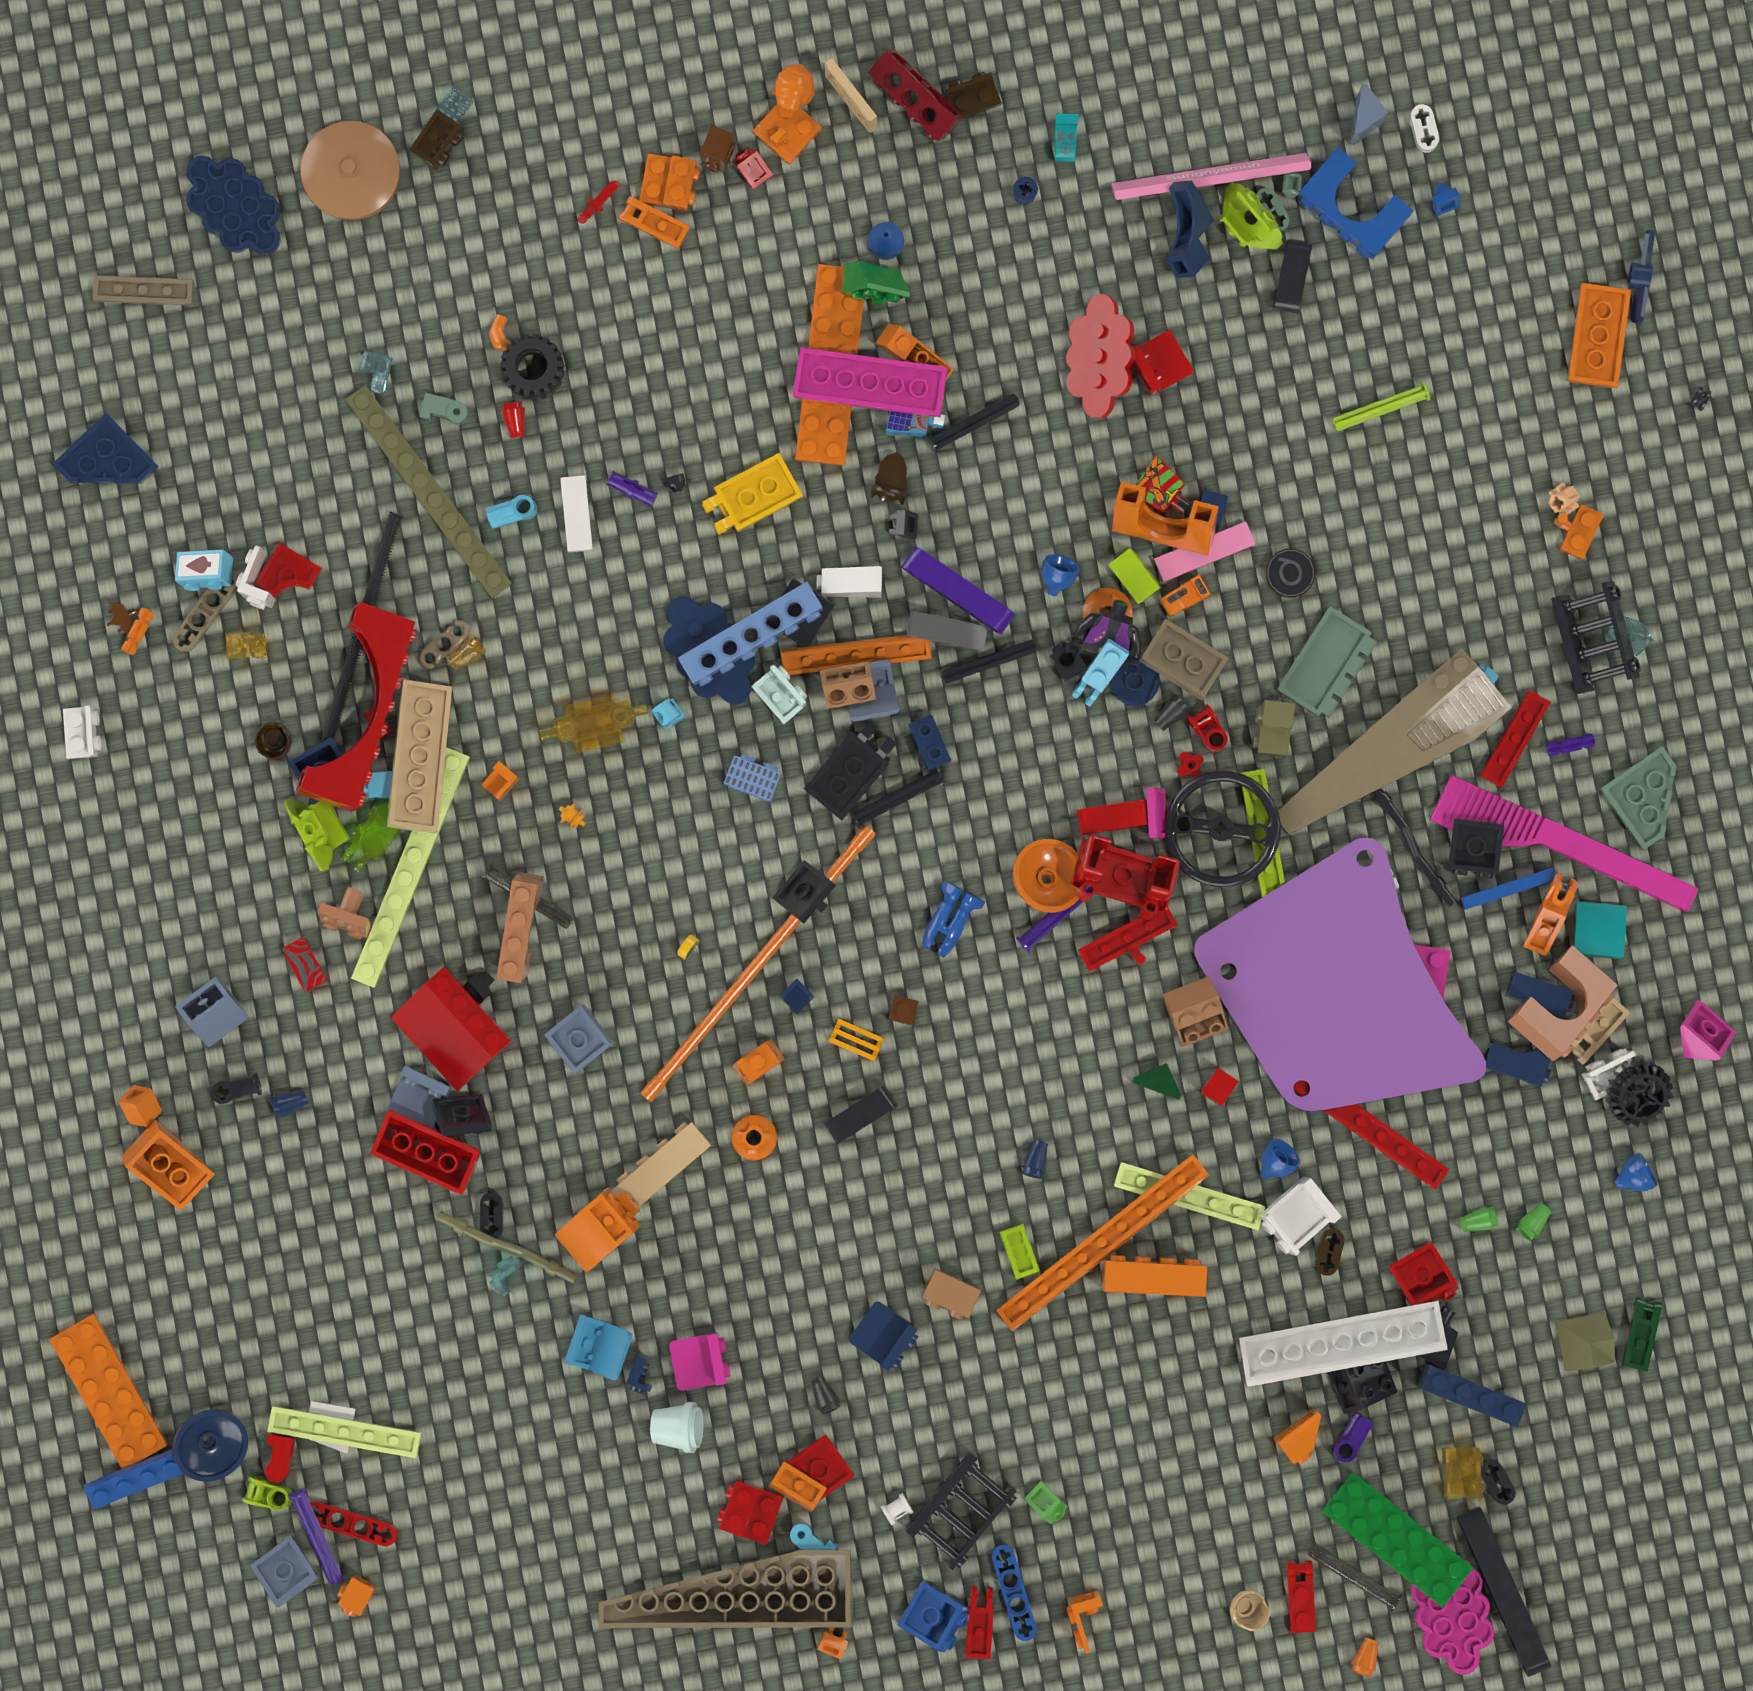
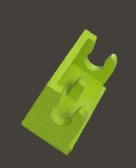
(1135, 576)

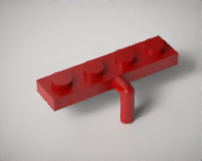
(1126, 939)

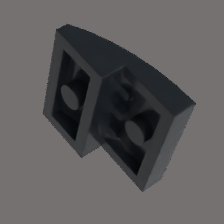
(807, 631)

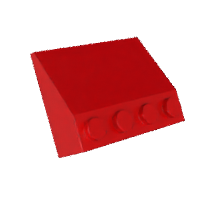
(451, 1029)

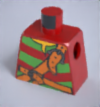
(1162, 488)

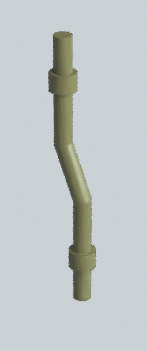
(461, 1227)

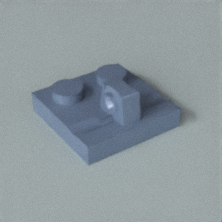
(579, 1039)
(284, 1571)

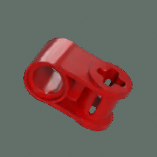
(1207, 728)

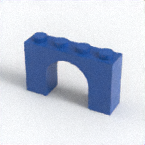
(1368, 235)

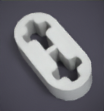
(1418, 129)

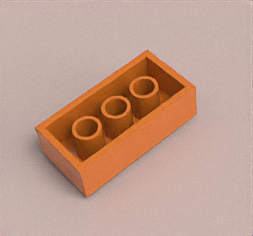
(1154, 1277)

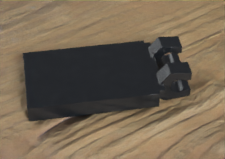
(850, 771)

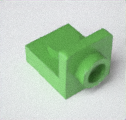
(1046, 1503)

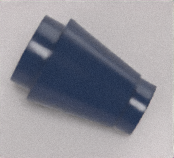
(287, 1103)
(1035, 1161)

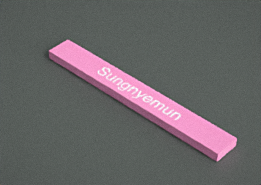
(1213, 175)

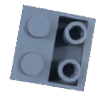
(212, 1011)

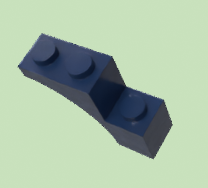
(1193, 219)

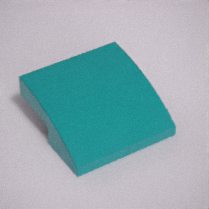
(1600, 929)

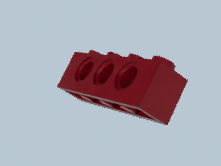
(928, 97)

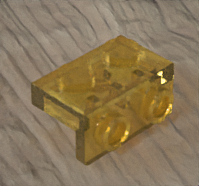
(1462, 1472)

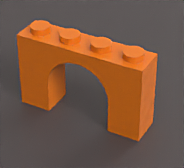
(1137, 520)

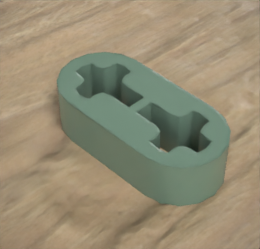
(1276, 206)

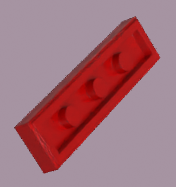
(1515, 739)

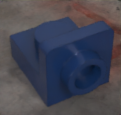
(639, 1370)

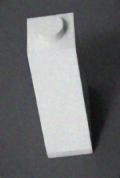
(850, 582)

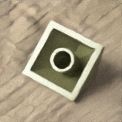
(1586, 1342)

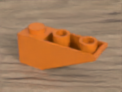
(907, 348)

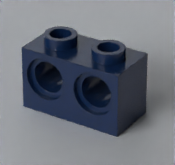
(929, 743)

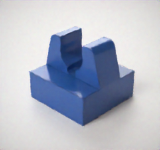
(1445, 199)

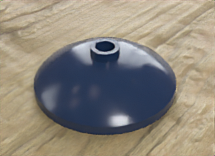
(218, 1455)

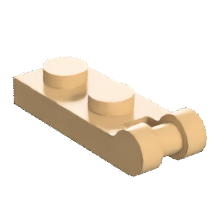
(1600, 1029)

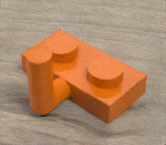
(1580, 530)

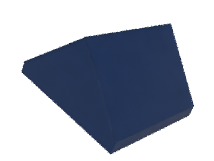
(314, 757)

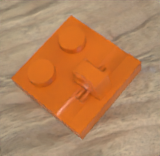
(787, 132)

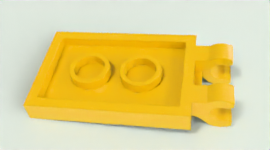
(753, 494)

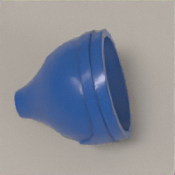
(885, 241)
(1059, 573)
(1278, 1159)
(1636, 1175)

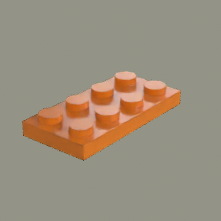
(1599, 335)

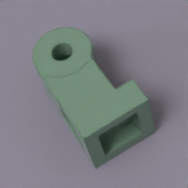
(443, 408)

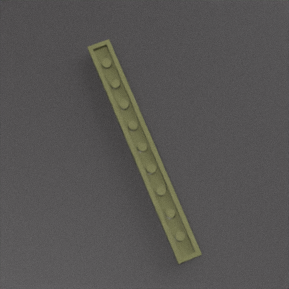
(428, 492)

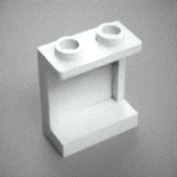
(1298, 1215)

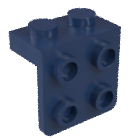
(884, 1336)

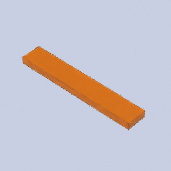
(828, 656)

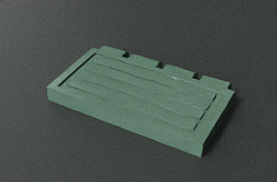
(1325, 661)

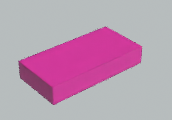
(1156, 812)

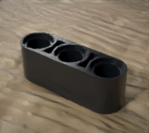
(1292, 276)
(860, 1114)

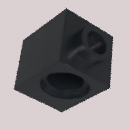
(1067, 672)

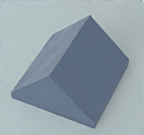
(1368, 114)

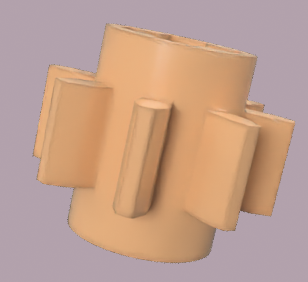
(1564, 499)

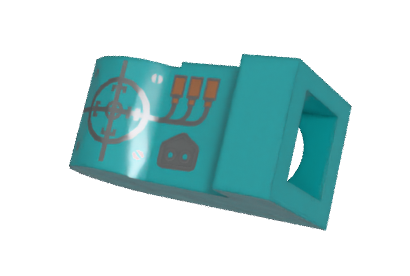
(1065, 137)

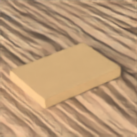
(850, 95)

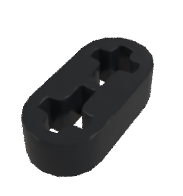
(498, 1214)
(1502, 1478)

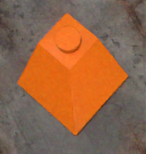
(1300, 1437)

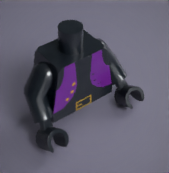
(1112, 624)

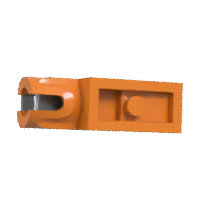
(1551, 914)

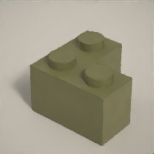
(1274, 728)

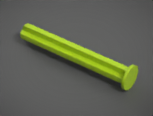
(1381, 407)

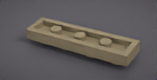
(143, 290)

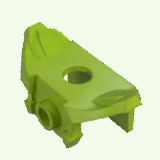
(1263, 233)
(318, 828)

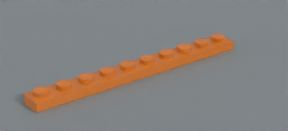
(1102, 1242)

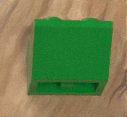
(873, 283)

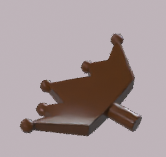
(121, 617)

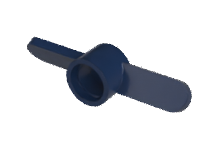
(1640, 278)

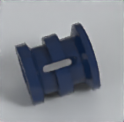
(1020, 184)

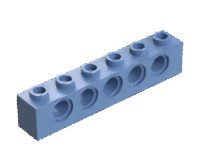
(757, 621)

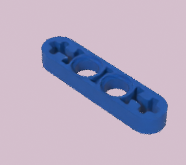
(1508, 888)
(1010, 1593)

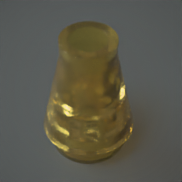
(468, 653)

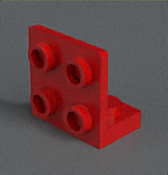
(1161, 363)

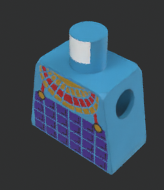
(911, 424)

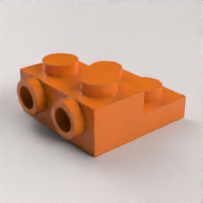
(669, 182)

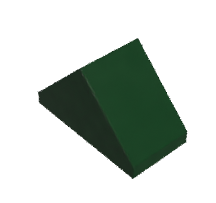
(1160, 1081)

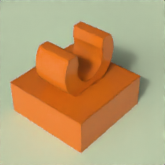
(832, 1644)

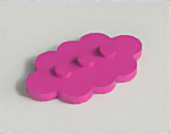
(1458, 1627)

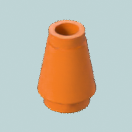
(1366, 1657)

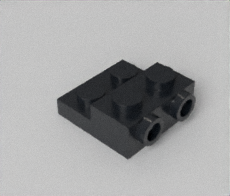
(1475, 848)

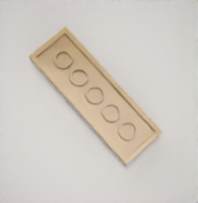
(419, 756)

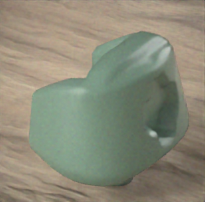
(1292, 184)

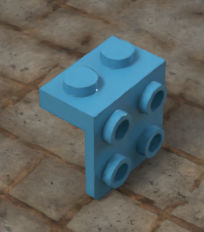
(598, 1347)

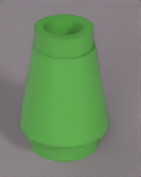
(1479, 1220)
(1533, 1222)

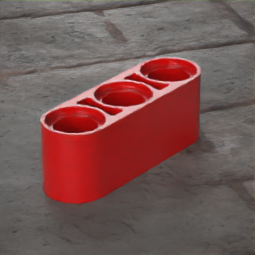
(1112, 817)

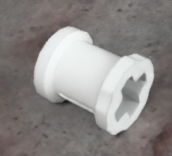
(897, 1509)

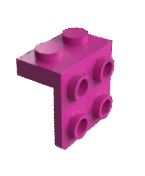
(699, 1361)

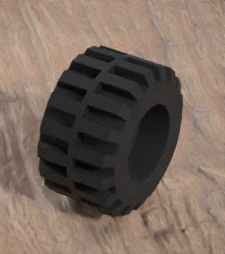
(528, 346)

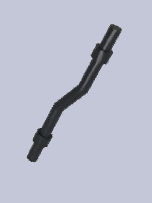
(1437, 883)

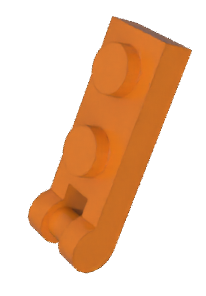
(654, 223)

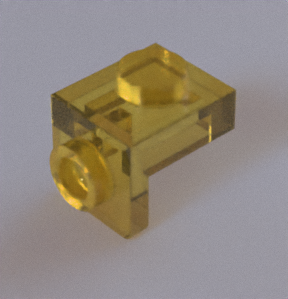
(246, 645)

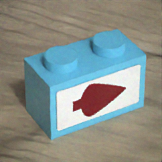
(204, 569)

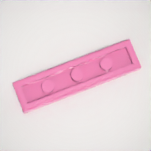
(1223, 545)

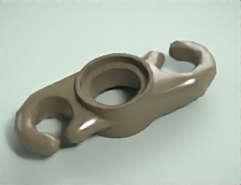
(456, 641)

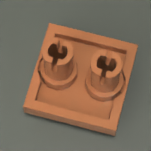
(346, 915)

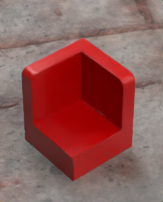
(1219, 1087)

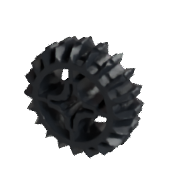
(1642, 1105)

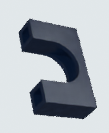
(1532, 1065)
(1470, 1395)

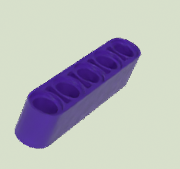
(958, 590)

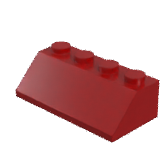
(425, 1152)

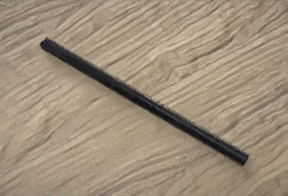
(354, 650)

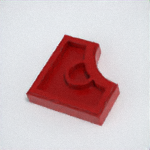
(287, 570)

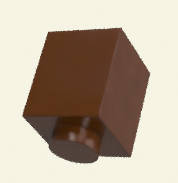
(903, 1010)

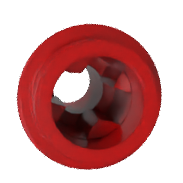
(514, 418)

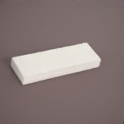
(576, 513)

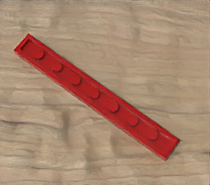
(1385, 1140)

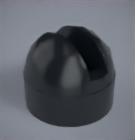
(675, 483)

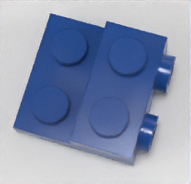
(934, 1617)

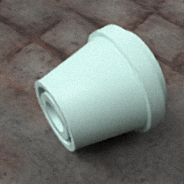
(678, 1427)

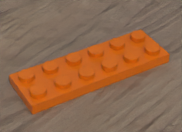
(108, 1391)

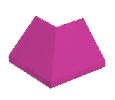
(1705, 1034)

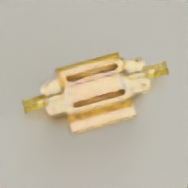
(594, 723)

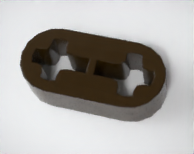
(1335, 1253)

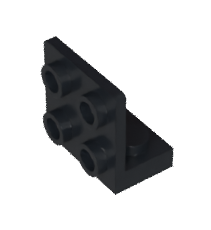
(1362, 1385)

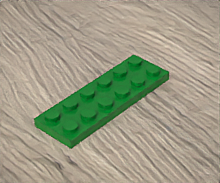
(1397, 1539)

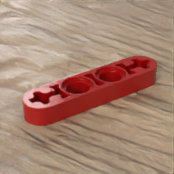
(350, 1521)

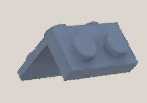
(886, 698)

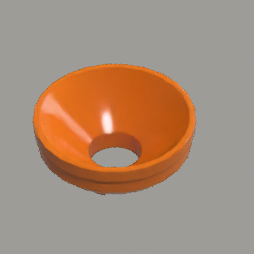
(767, 1142)

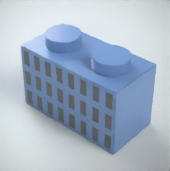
(753, 778)

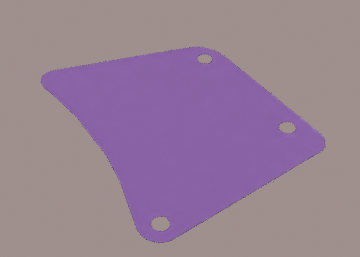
(1338, 988)

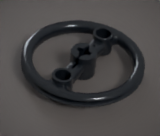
(1272, 829)

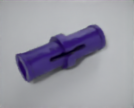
(632, 489)

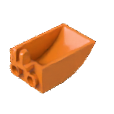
(599, 1228)

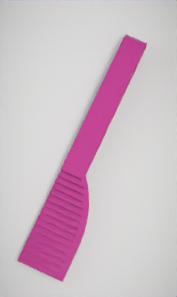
(1527, 828)

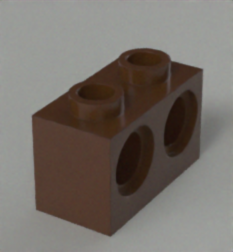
(717, 149)

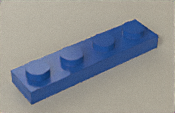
(132, 1479)

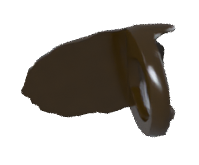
(891, 479)

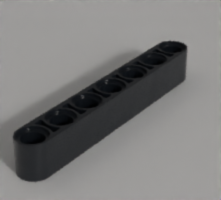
(1503, 1591)

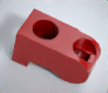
(281, 1457)

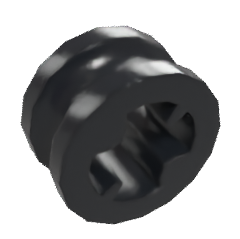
(1700, 398)

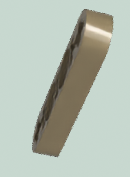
(210, 613)

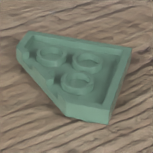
(1644, 796)

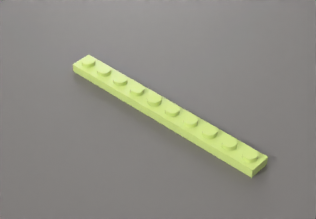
(406, 881)

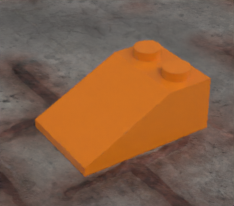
(167, 1165)

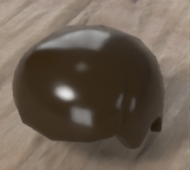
(273, 740)

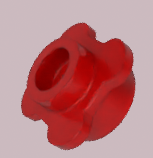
(1185, 759)

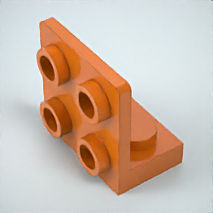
(1089, 1605)

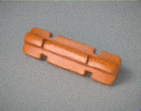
(137, 631)

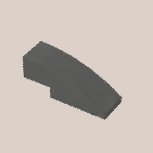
(947, 631)

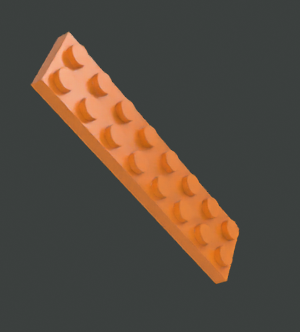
(834, 329)

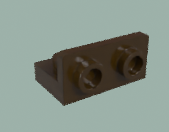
(974, 95)
(437, 140)

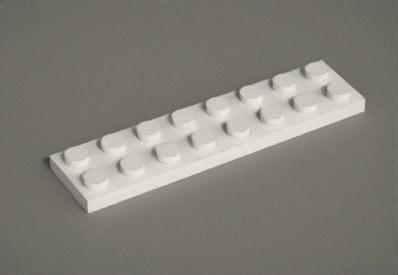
(1343, 1343)

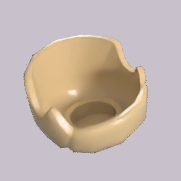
(1249, 1610)

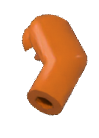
(496, 333)

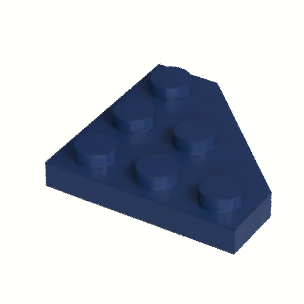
(105, 457)

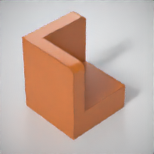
(500, 781)
(140, 1106)

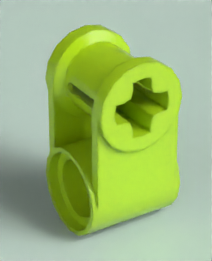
(262, 1494)

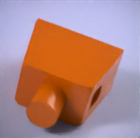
(758, 1062)

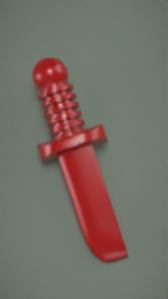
(599, 200)

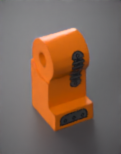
(1185, 596)

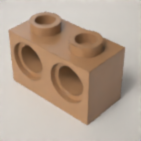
(847, 685)

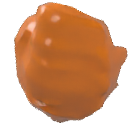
(794, 87)

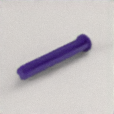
(1044, 926)
(316, 1535)

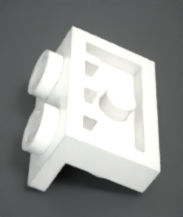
(80, 732)

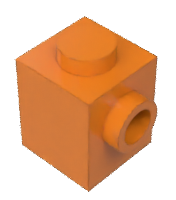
(355, 1596)

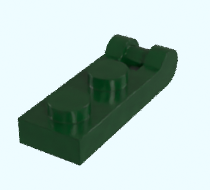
(1641, 1335)

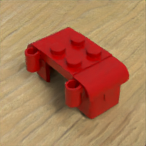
(1124, 876)

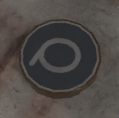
(1290, 573)

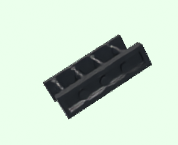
(1577, 654)
(937, 1507)

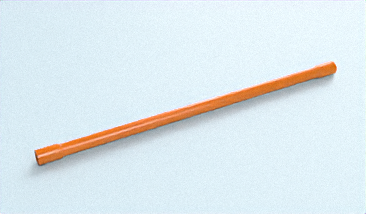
(659, 1081)

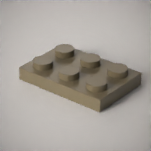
(1183, 659)

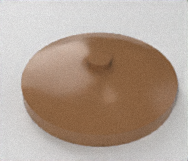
(350, 170)

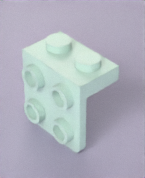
(779, 694)

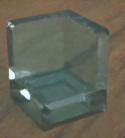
(1638, 635)

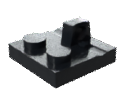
(804, 892)
(462, 1115)

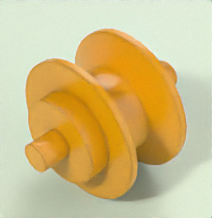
(572, 816)

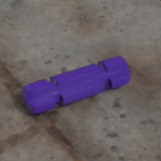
(1570, 745)

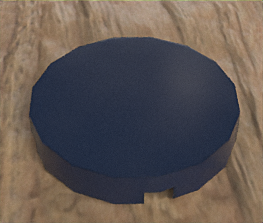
(1135, 690)

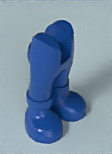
(938, 921)

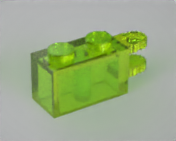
(372, 837)

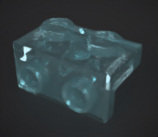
(505, 1269)

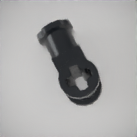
(237, 1089)

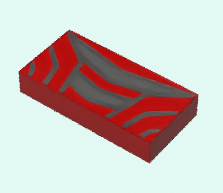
(304, 964)

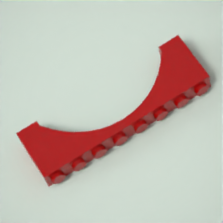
(385, 643)

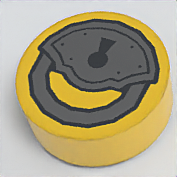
(688, 947)

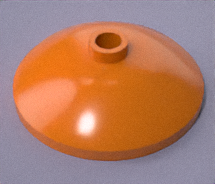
(1050, 860)

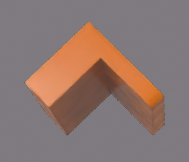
(797, 1487)

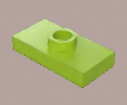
(1019, 1251)

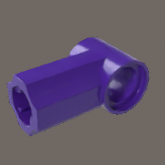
(1353, 1435)

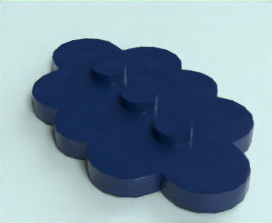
(233, 205)
(694, 626)

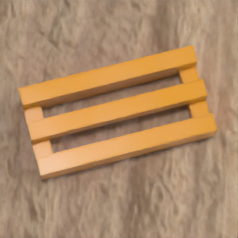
(876, 1048)

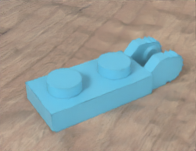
(1101, 670)

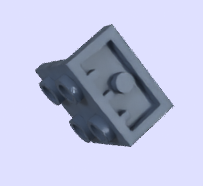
(415, 1096)

